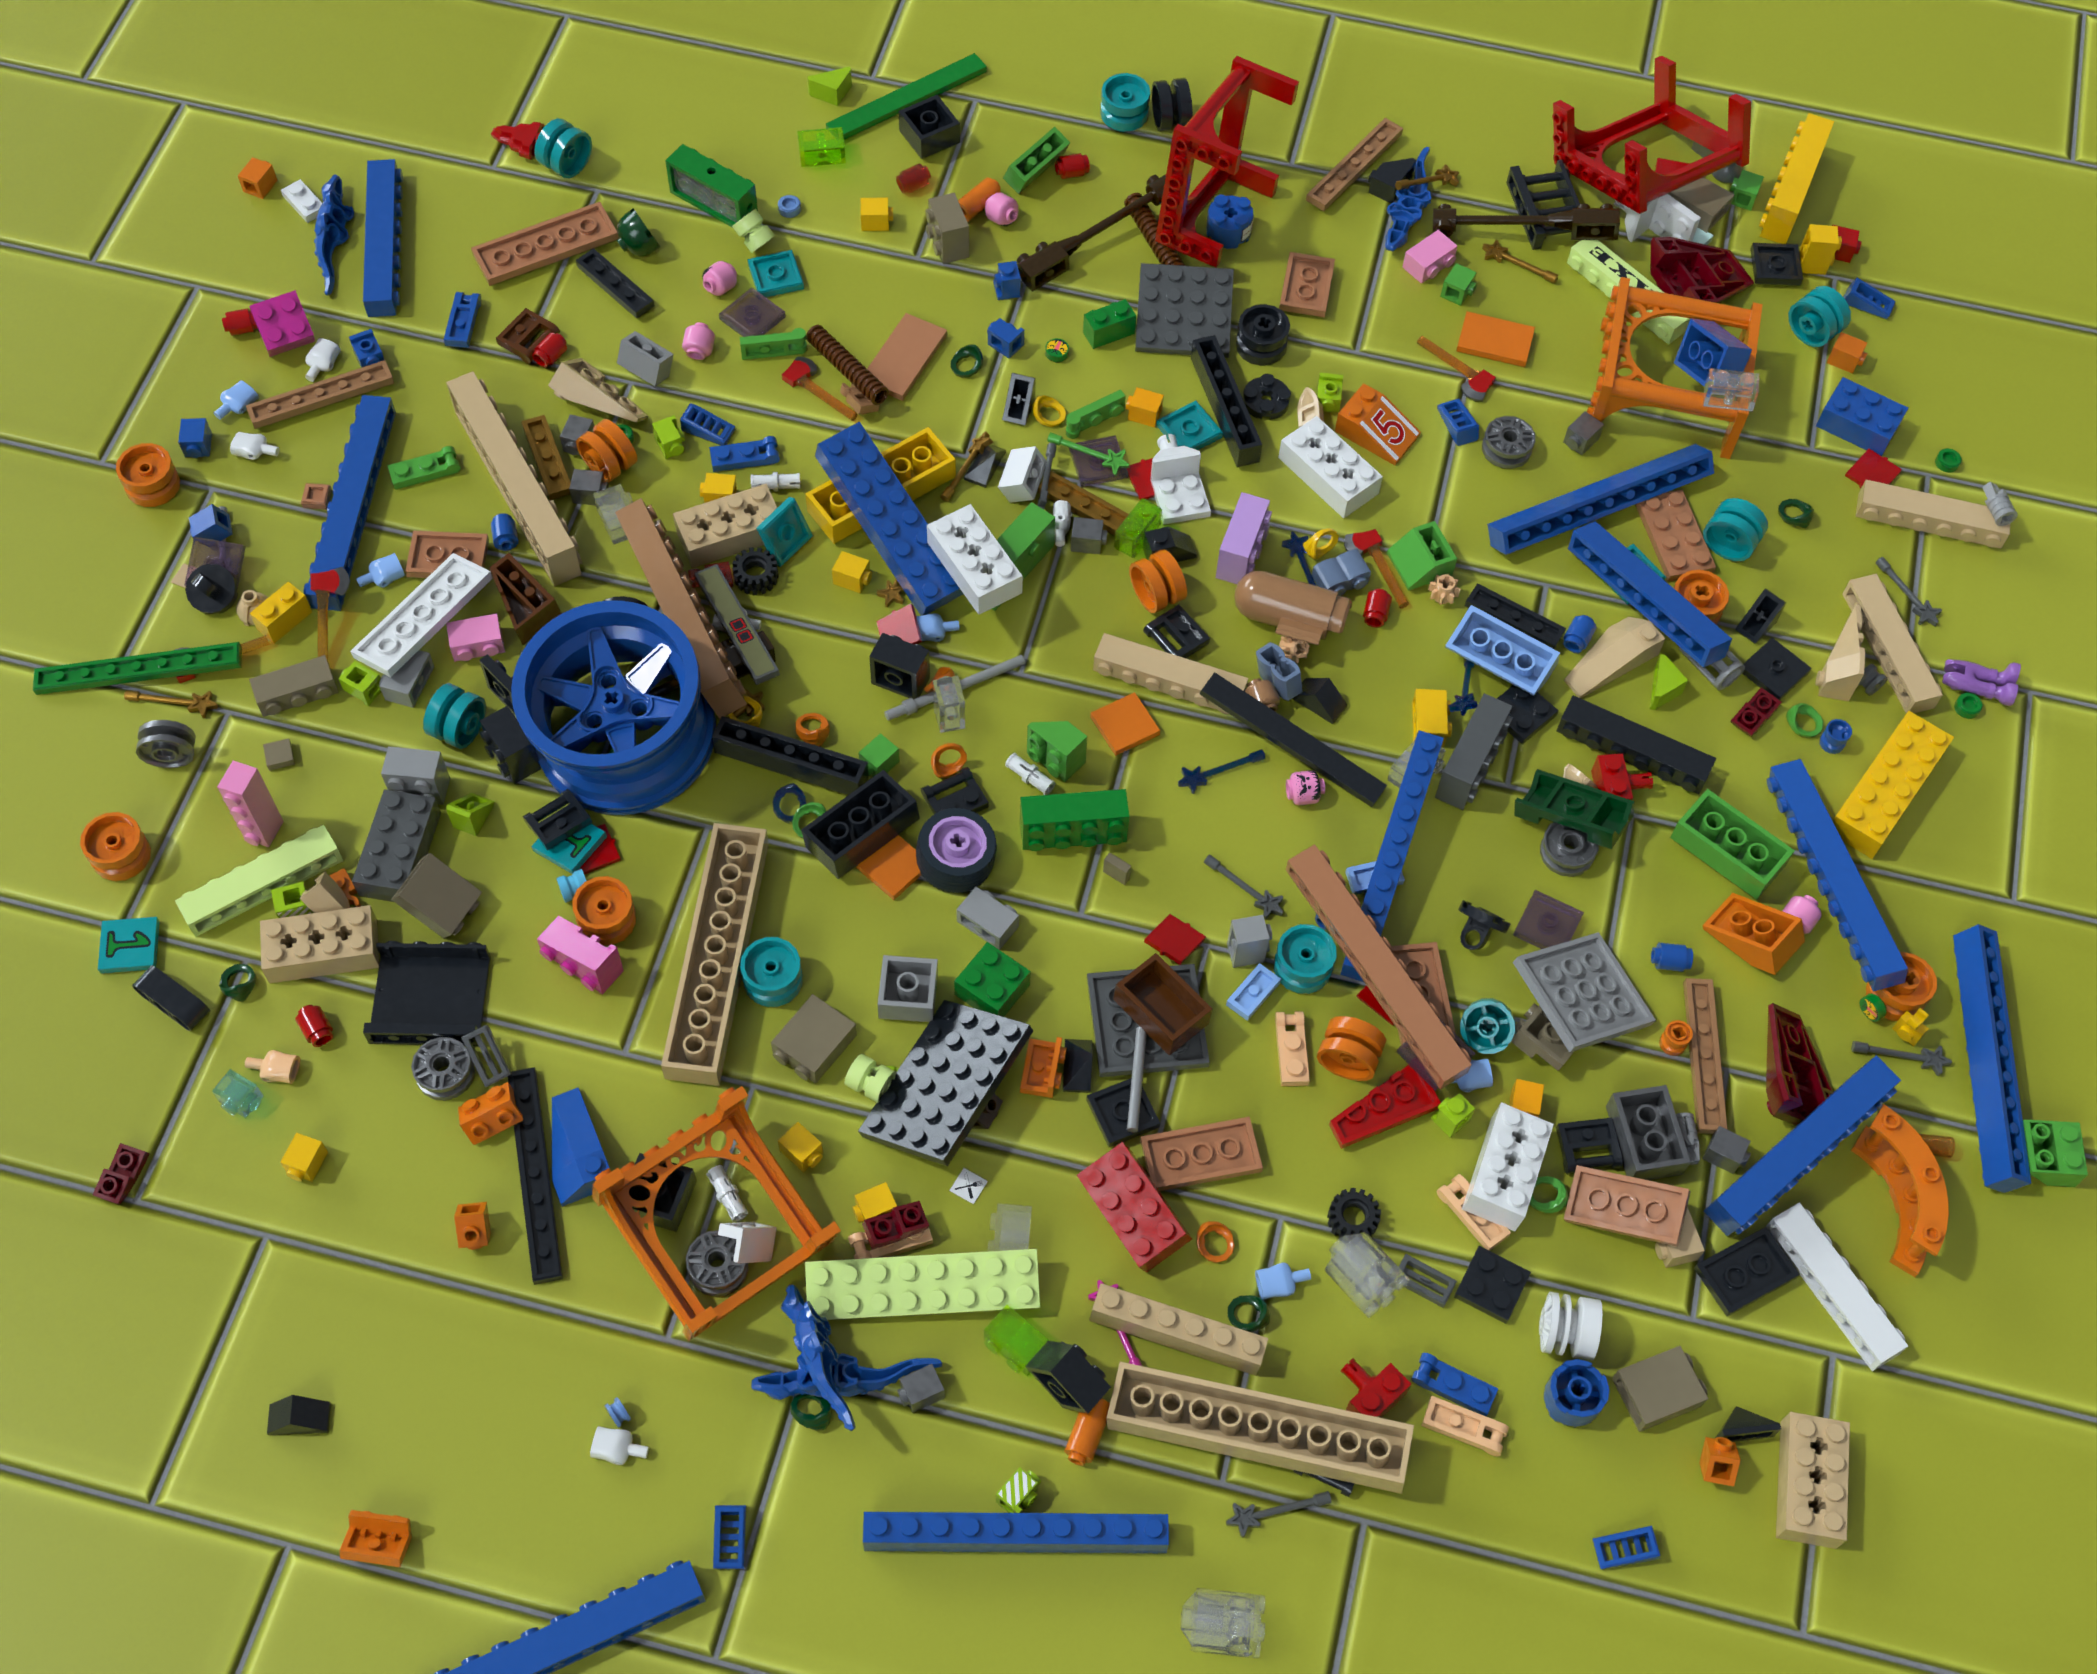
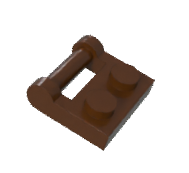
(522, 330)

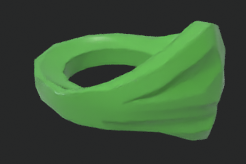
(1802, 709)
(813, 807)
(1552, 1206)

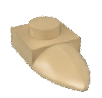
(1309, 407)

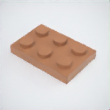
(1307, 284)
(432, 548)

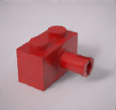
(1612, 776)
(1378, 1393)

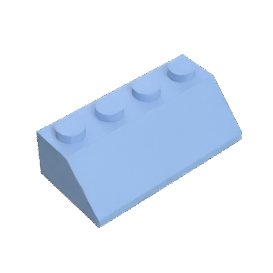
(1503, 650)

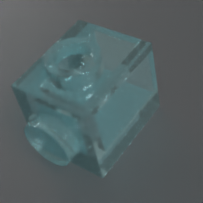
(237, 1094)

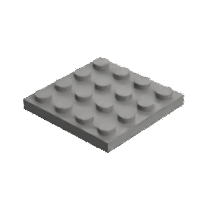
(1584, 991)

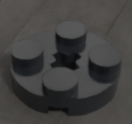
(1266, 386)

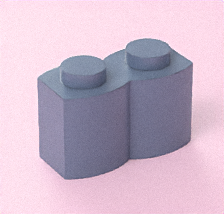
(1342, 573)
(1279, 670)

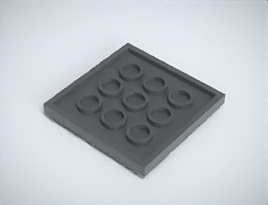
(1183, 306)
(1117, 1030)

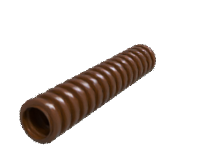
(1148, 225)
(847, 364)

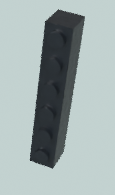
(1226, 401)
(1638, 744)
(789, 756)

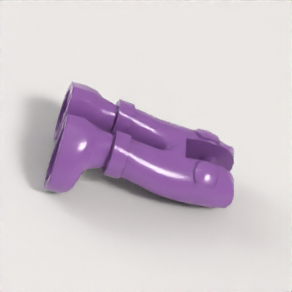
(1982, 681)

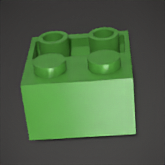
(1422, 556)
(1057, 747)
(2055, 1152)

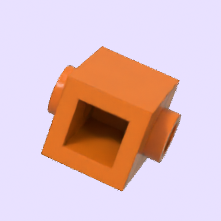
(472, 1225)
(1719, 1461)

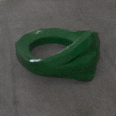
(964, 352)
(1802, 520)
(241, 991)
(1259, 1305)
(815, 1422)

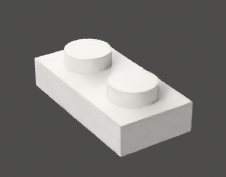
(302, 200)

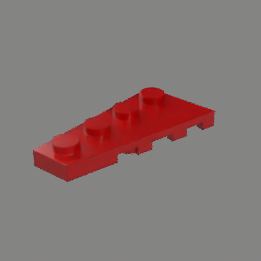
(1385, 1107)

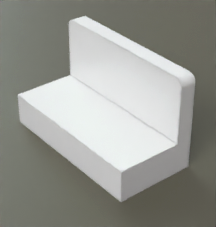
(753, 1240)

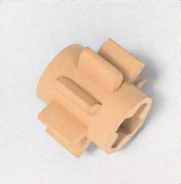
(1444, 589)
(1294, 648)

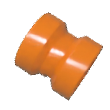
(1670, 1040)

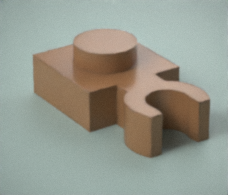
(858, 400)

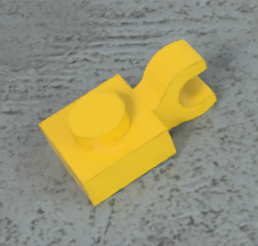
(1911, 1027)

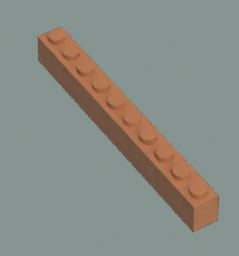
(1378, 966)

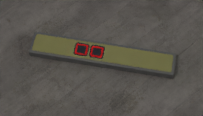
(736, 624)

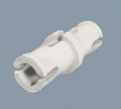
(777, 481)
(1030, 774)
(727, 1193)

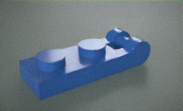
(462, 319)
(744, 454)
(1454, 1385)

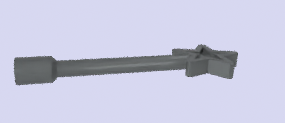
(1050, 454)
(1924, 611)
(1266, 903)
(1931, 1059)
(1247, 1518)

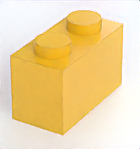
(1819, 248)
(281, 612)
(1431, 713)

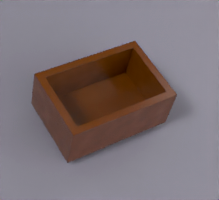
(1162, 1004)

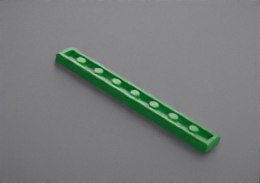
(915, 92)
(137, 668)

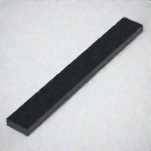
(1293, 739)
(535, 1179)

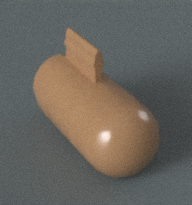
(1292, 606)

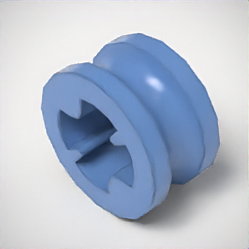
(617, 1412)

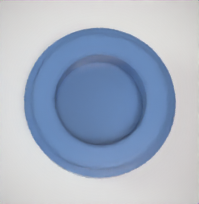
(789, 206)

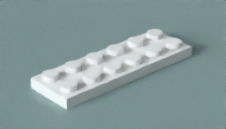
(421, 615)

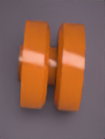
(606, 450)
(148, 475)
(1158, 581)
(1705, 592)
(115, 846)
(604, 909)
(1911, 995)
(1351, 1048)

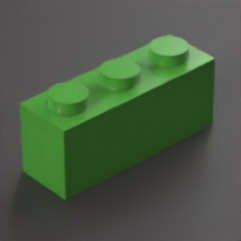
(1036, 160)

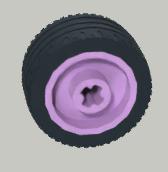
(956, 850)

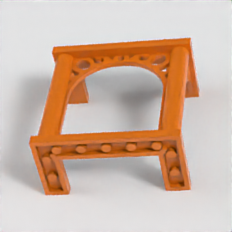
(1622, 392)
(730, 1117)

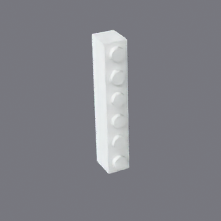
(1837, 1287)

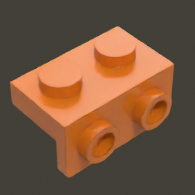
(1041, 1067)
(489, 1113)
(376, 1538)

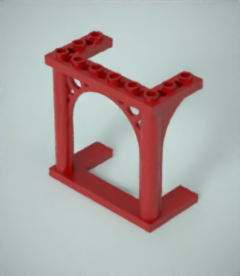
(1200, 142)
(1640, 182)

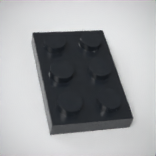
(1746, 1271)

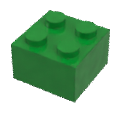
(992, 981)

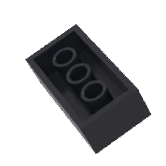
(860, 824)

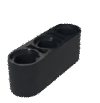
(171, 998)

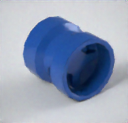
(1835, 736)

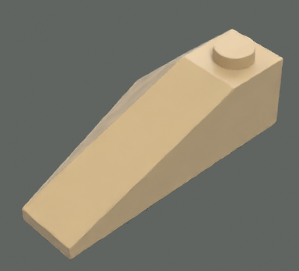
(584, 385)
(1614, 654)
(1845, 663)

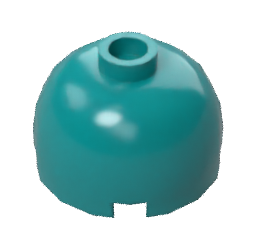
(1487, 1025)

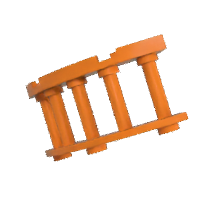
(1914, 1186)

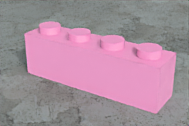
(250, 804)

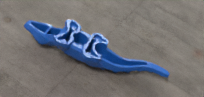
(1408, 207)
(331, 228)
(816, 1350)
(846, 1375)

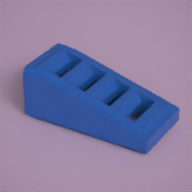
(1861, 296)
(692, 419)
(1459, 423)
(1635, 1534)
(740, 1549)

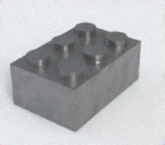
(1648, 1133)

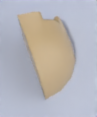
(325, 895)

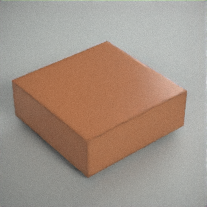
(316, 496)

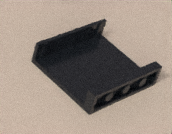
(428, 992)

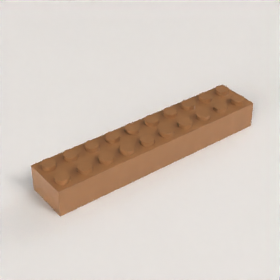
(682, 605)

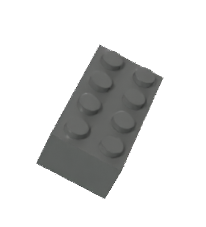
(1475, 752)
(395, 843)

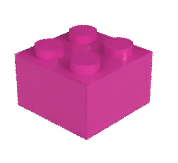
(282, 323)

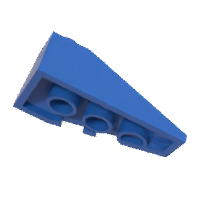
(575, 1148)

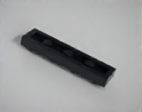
(615, 283)
(1516, 616)

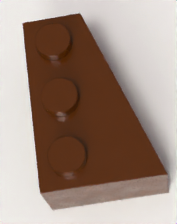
(524, 598)

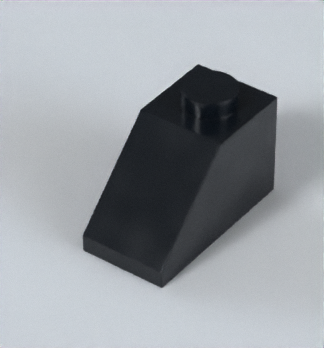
(1384, 178)
(1169, 539)

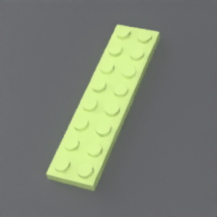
(923, 1284)

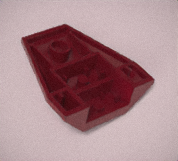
(1696, 270)
(1794, 1072)

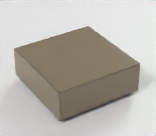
(279, 754)
(1117, 868)

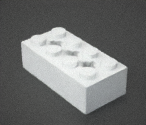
(1330, 467)
(974, 559)
(1508, 1167)

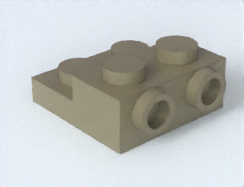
(1540, 1037)

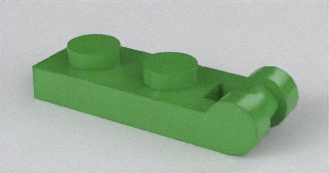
(774, 344)
(1095, 413)
(424, 468)

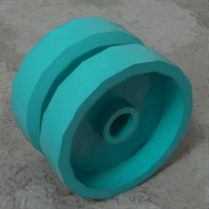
(1125, 102)
(563, 148)
(1819, 316)
(1735, 529)
(454, 716)
(1305, 958)
(771, 971)

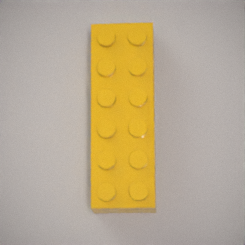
(1795, 178)
(917, 462)
(1890, 784)

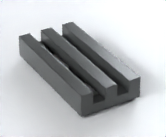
(496, 1050)
(1422, 1291)

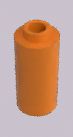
(975, 199)
(1087, 1434)

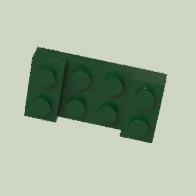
(1577, 807)

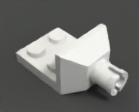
(1664, 217)
(1178, 482)

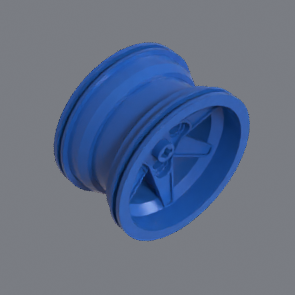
(594, 641)

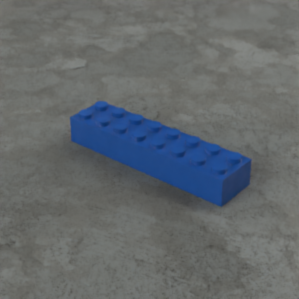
(887, 516)
(1803, 1147)

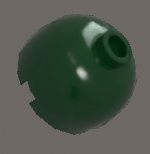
(635, 235)

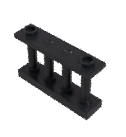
(1525, 199)

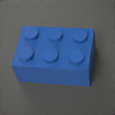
(1707, 347)
(1861, 416)

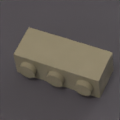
(293, 686)

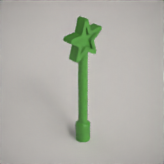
(1112, 460)

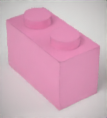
(1430, 256)
(475, 637)

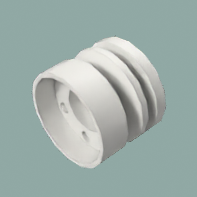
(1576, 1326)

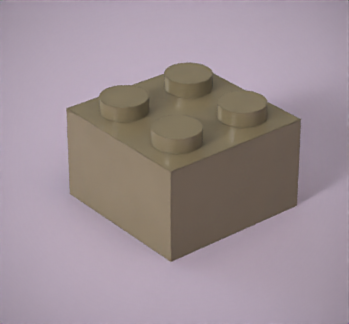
(947, 228)

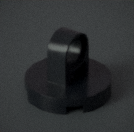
(211, 589)
(1481, 921)

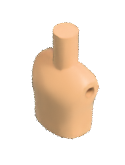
(275, 1066)

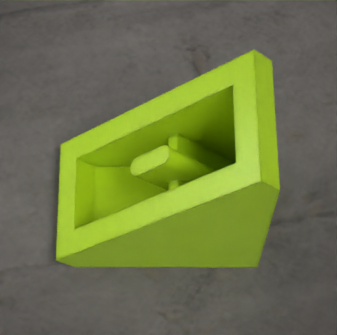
(830, 85)
(1667, 682)
(469, 813)

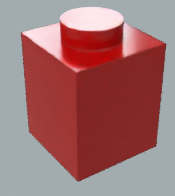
(1850, 244)

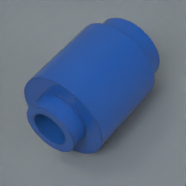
(504, 532)
(1579, 633)
(1672, 957)

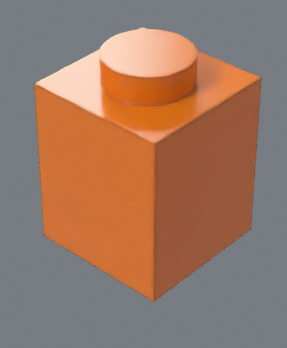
(257, 178)
(1847, 353)

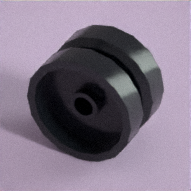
(1171, 103)
(1262, 334)

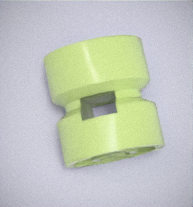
(753, 231)
(868, 1077)

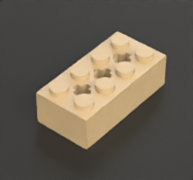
(723, 525)
(319, 944)
(1798, 1491)

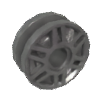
(1508, 442)
(165, 743)
(1565, 860)
(447, 1083)
(714, 1280)

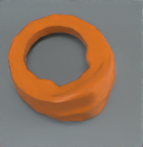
(943, 671)
(814, 737)
(942, 770)
(1220, 1229)

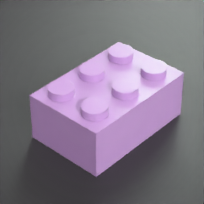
(1243, 538)

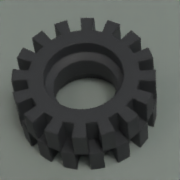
(755, 559)
(1358, 1200)

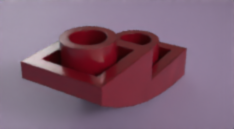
(1756, 712)
(123, 1173)
(895, 1226)

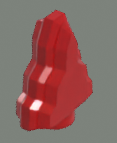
(519, 138)

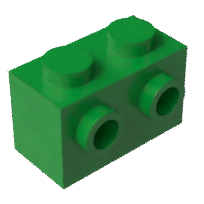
(1109, 323)

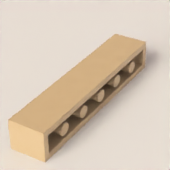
(1930, 514)
(1893, 645)
(1158, 670)
(1178, 1329)

